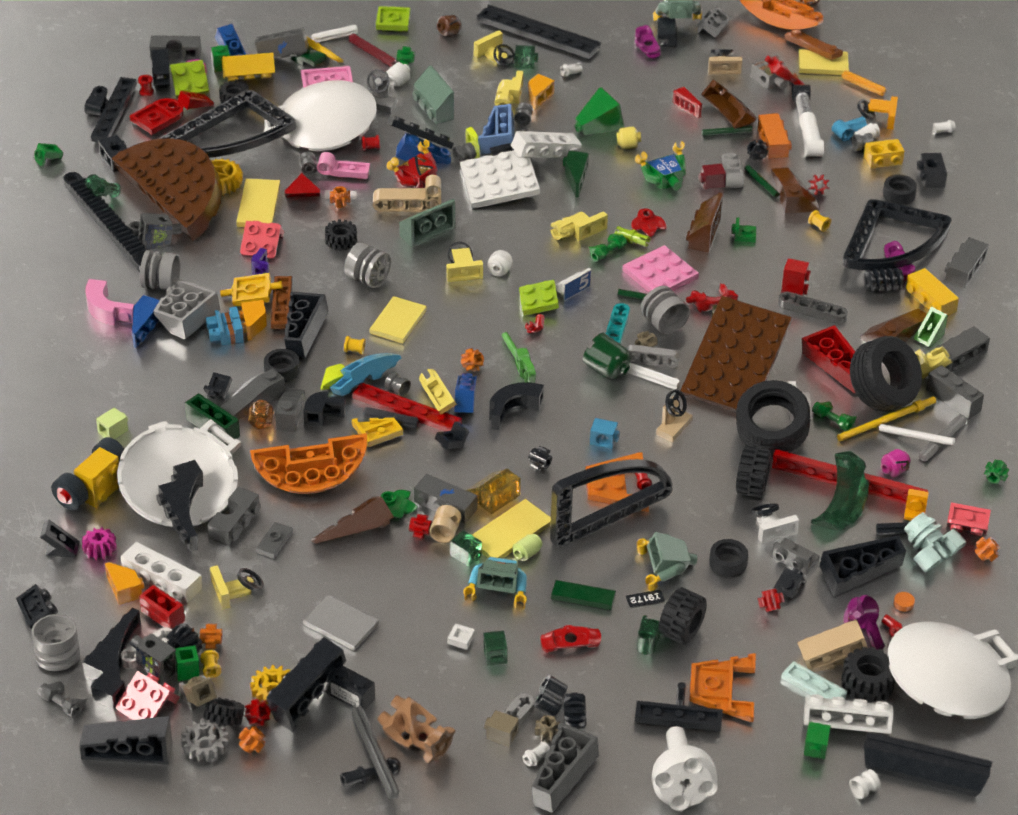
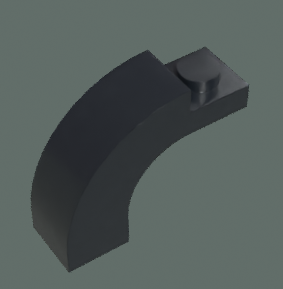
(160, 67)
(512, 397)

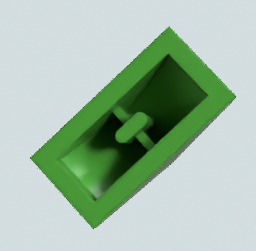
(932, 327)

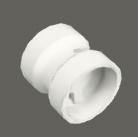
(866, 783)

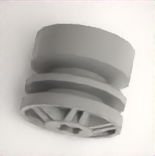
(367, 265)
(159, 269)
(665, 310)
(55, 642)

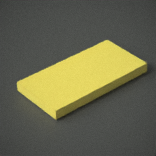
(258, 201)
(511, 527)

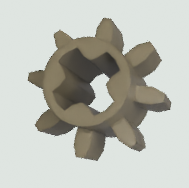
(646, 339)
(546, 728)

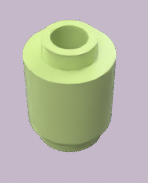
(527, 547)

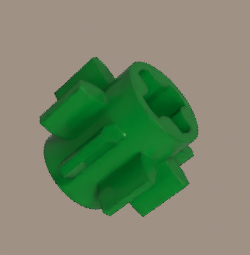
(405, 56)
(996, 471)

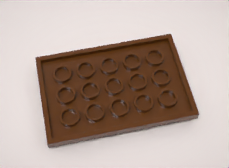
(735, 352)

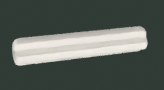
(335, 33)
(654, 376)

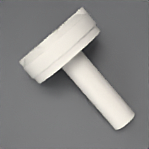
(684, 778)

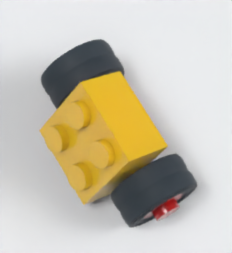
(93, 479)

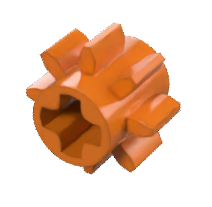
(340, 197)
(472, 360)
(987, 549)
(211, 636)
(252, 739)

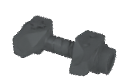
(52, 692)

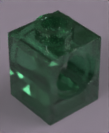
(525, 57)
(466, 548)
(495, 648)

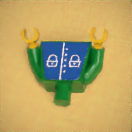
(664, 171)

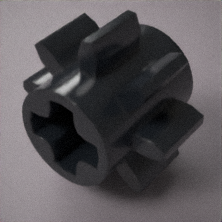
(757, 149)
(540, 458)

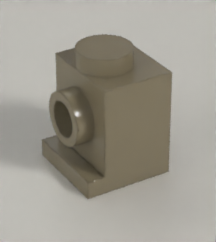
(198, 687)

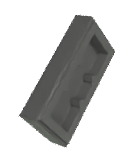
(274, 540)

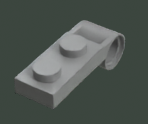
(733, 169)

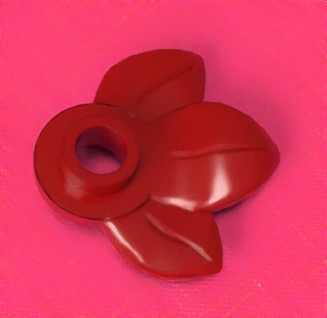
(648, 223)

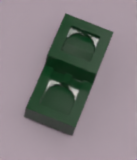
(311, 57)

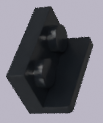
(36, 604)

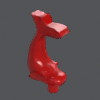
(778, 68)
(705, 303)

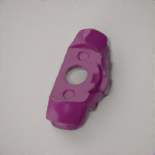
(644, 34)
(894, 249)

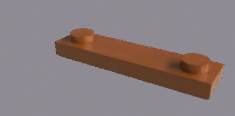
(817, 46)
(280, 302)

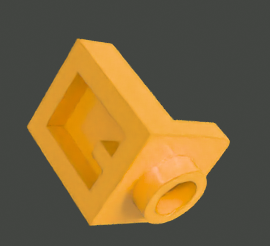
(915, 503)

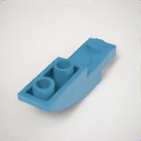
(366, 367)

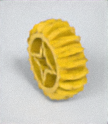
(229, 174)

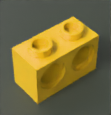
(884, 153)

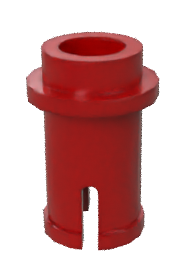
(643, 480)

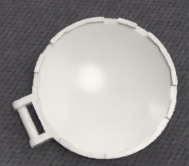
(328, 114)
(150, 463)
(952, 668)

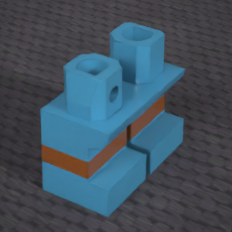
(225, 327)

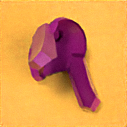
(866, 612)

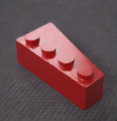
(831, 353)

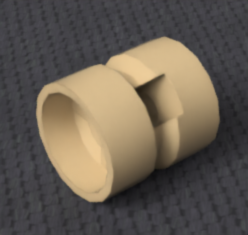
(445, 524)

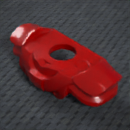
(556, 639)

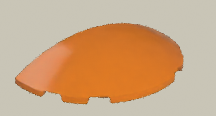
(784, 13)
(311, 467)

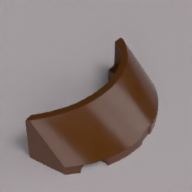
(728, 105)

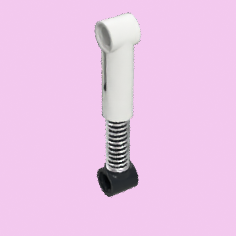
(812, 142)

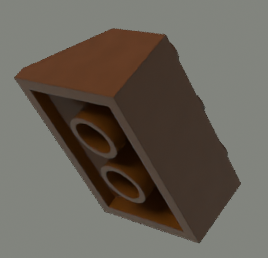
(705, 224)

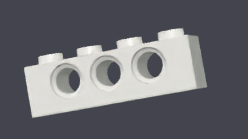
(544, 144)
(162, 572)

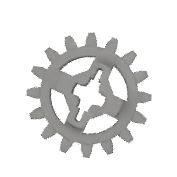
(204, 740)

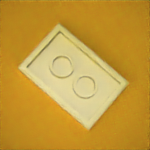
(816, 64)
(398, 319)

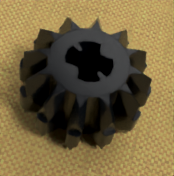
(184, 636)
(575, 710)

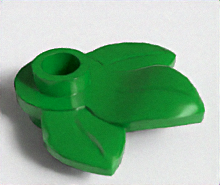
(399, 503)

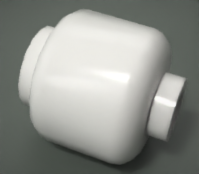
(399, 74)
(499, 263)

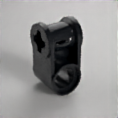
(97, 101)

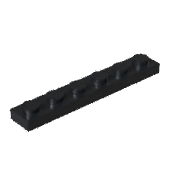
(114, 109)

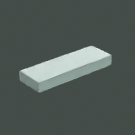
(811, 682)

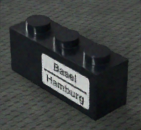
(351, 688)

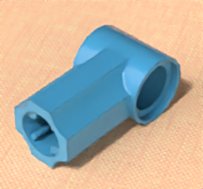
(846, 130)

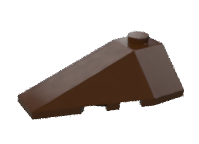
(901, 326)
(366, 516)

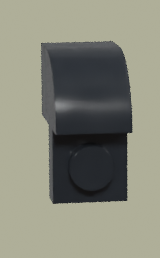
(320, 406)

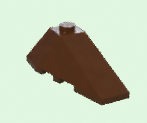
(793, 193)

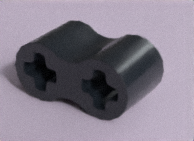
(550, 696)

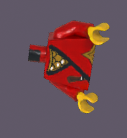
(416, 170)

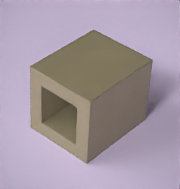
(501, 728)

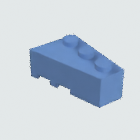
(498, 129)

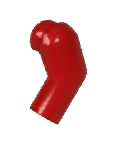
(533, 328)
(894, 625)

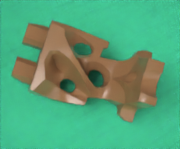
(405, 721)

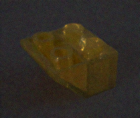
(497, 490)

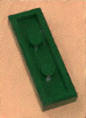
(583, 595)

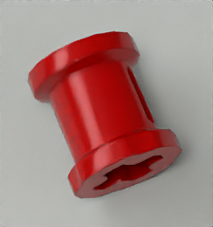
(145, 85)
(370, 143)

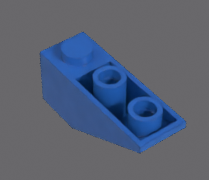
(227, 36)
(408, 149)
(143, 319)
(465, 393)

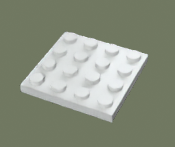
(499, 178)

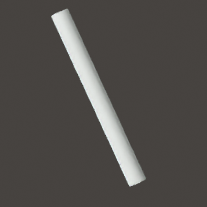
(916, 434)

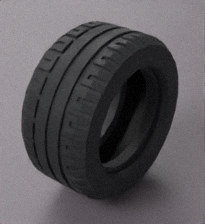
(773, 393)

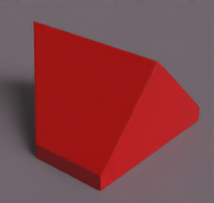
(302, 188)

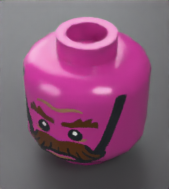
(895, 463)

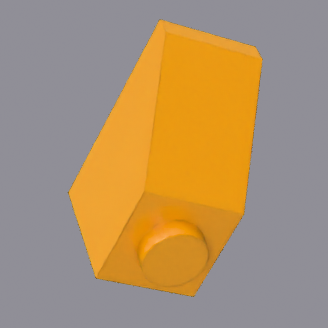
(540, 90)
(124, 583)

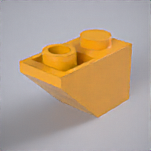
(253, 317)

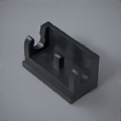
(667, 30)

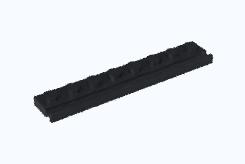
(539, 31)

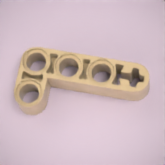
(409, 198)

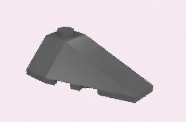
(265, 386)

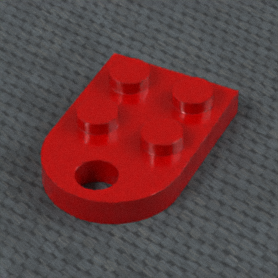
(158, 115)

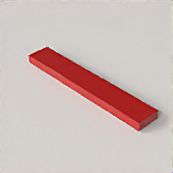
(397, 404)

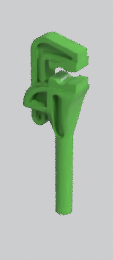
(522, 359)

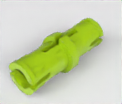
(633, 236)

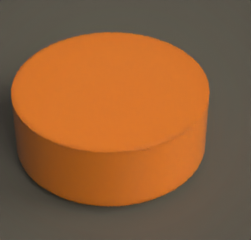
(904, 601)

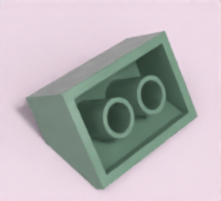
(434, 96)
(428, 223)

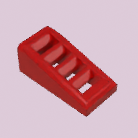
(194, 100)
(685, 100)

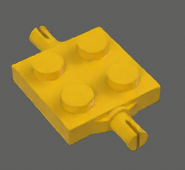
(251, 289)

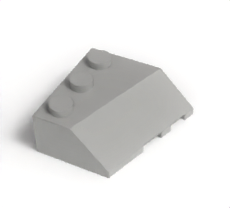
(186, 307)

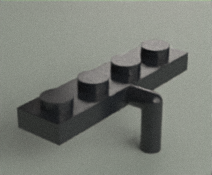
(413, 128)
(679, 714)

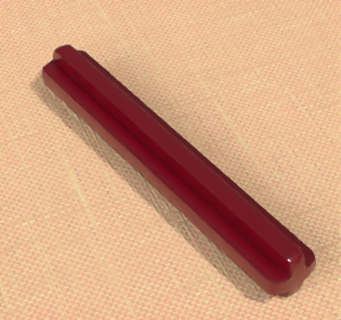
(372, 50)

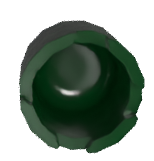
(607, 357)

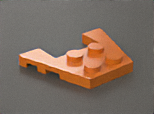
(611, 488)
(712, 685)

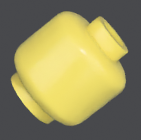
(628, 138)

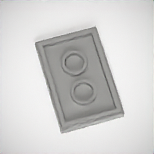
(341, 622)

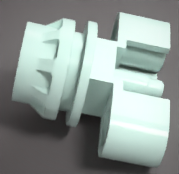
(934, 545)

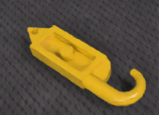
(318, 47)

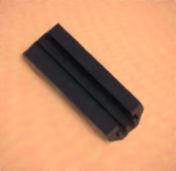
(926, 764)

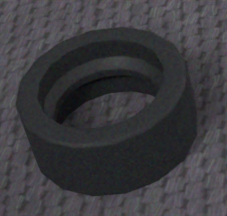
(899, 197)
(281, 356)
(728, 569)

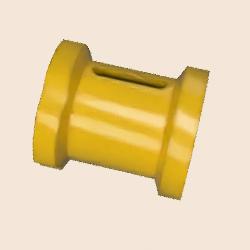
(820, 221)
(354, 345)
(210, 662)

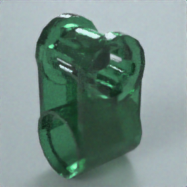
(648, 635)

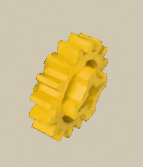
(269, 679)

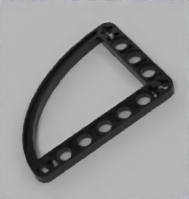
(246, 99)
(897, 212)
(564, 532)

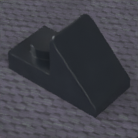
(59, 541)

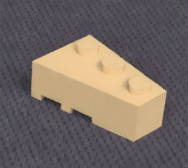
(831, 646)

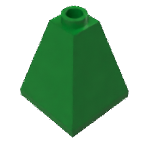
(599, 115)

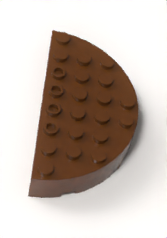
(175, 179)

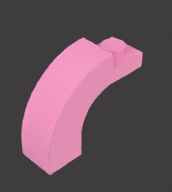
(103, 308)

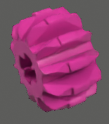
(99, 543)

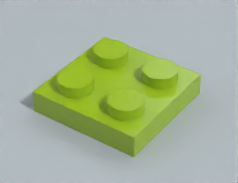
(393, 18)
(189, 77)
(538, 297)

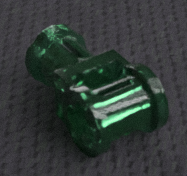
(101, 187)

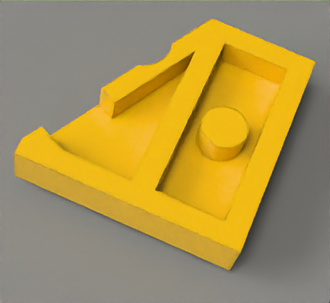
(378, 429)

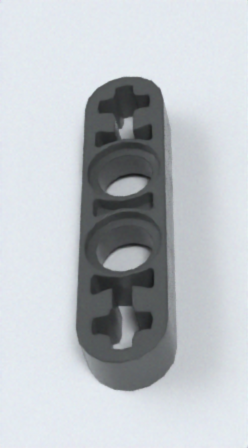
(838, 313)

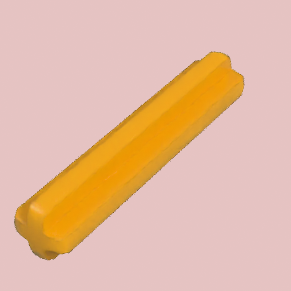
(864, 83)

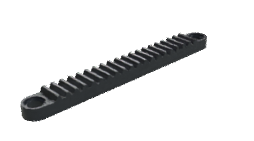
(106, 219)

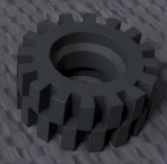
(231, 90)
(341, 235)
(224, 711)

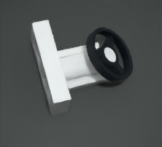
(772, 527)

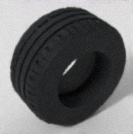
(869, 380)

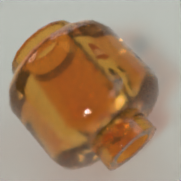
(260, 414)

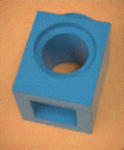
(604, 433)

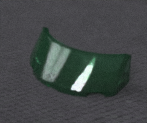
(849, 495)

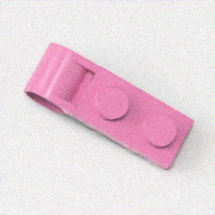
(329, 166)

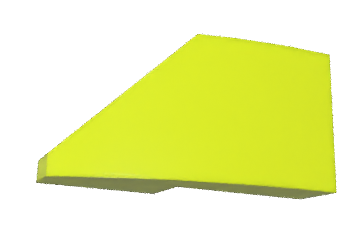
(471, 136)
(331, 376)

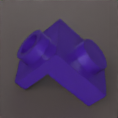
(260, 263)

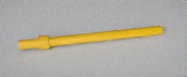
(916, 406)

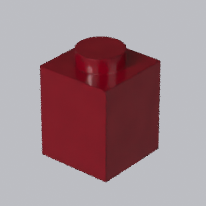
(712, 176)

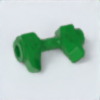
(600, 251)
(825, 410)

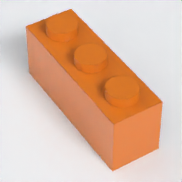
(773, 133)

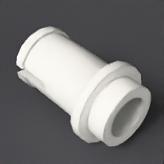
(567, 70)
(944, 127)
(532, 756)

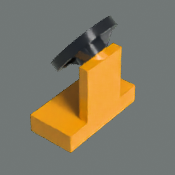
(882, 106)

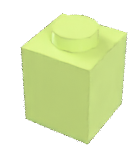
(112, 424)

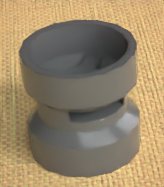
(523, 113)
(859, 141)
(464, 152)
(308, 163)
(397, 384)

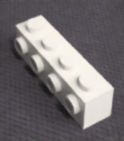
(849, 714)

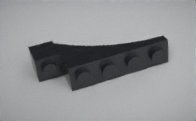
(177, 500)
(104, 661)

